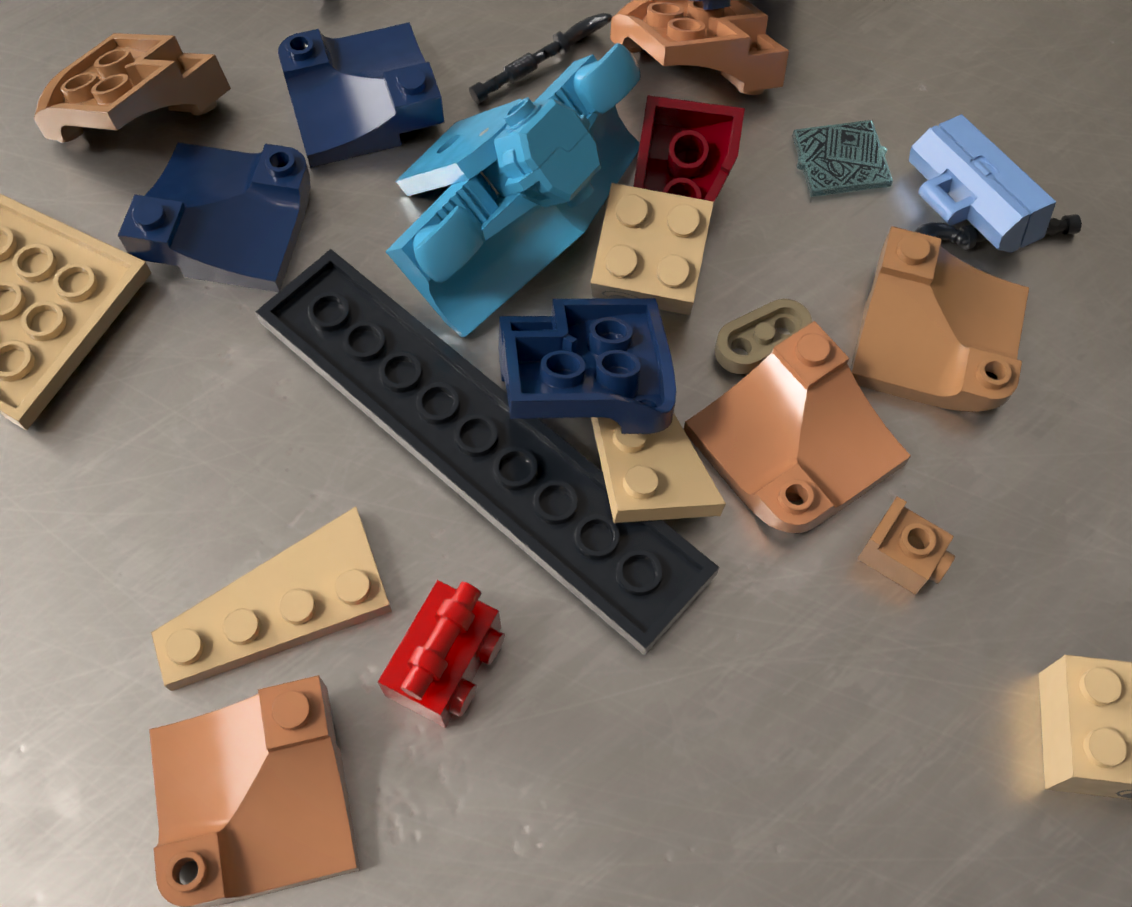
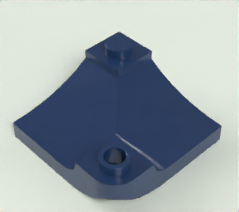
(358, 91)
(222, 215)
(590, 363)

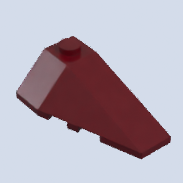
(687, 147)

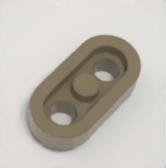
(758, 334)

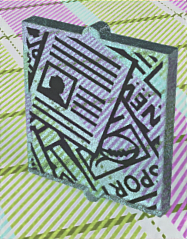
(842, 158)

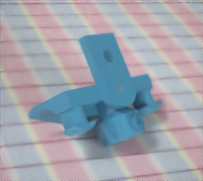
(551, 175)

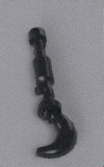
(529, 62)
(968, 236)

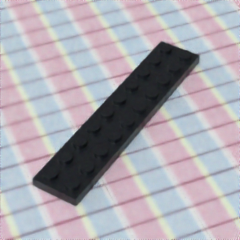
(506, 468)

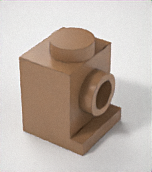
(892, 552)

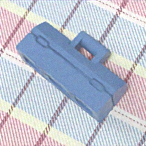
(980, 184)

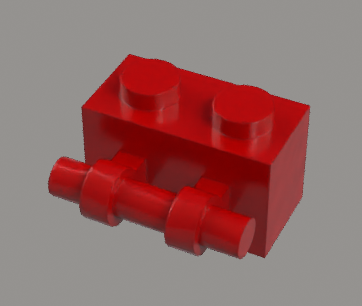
(443, 653)

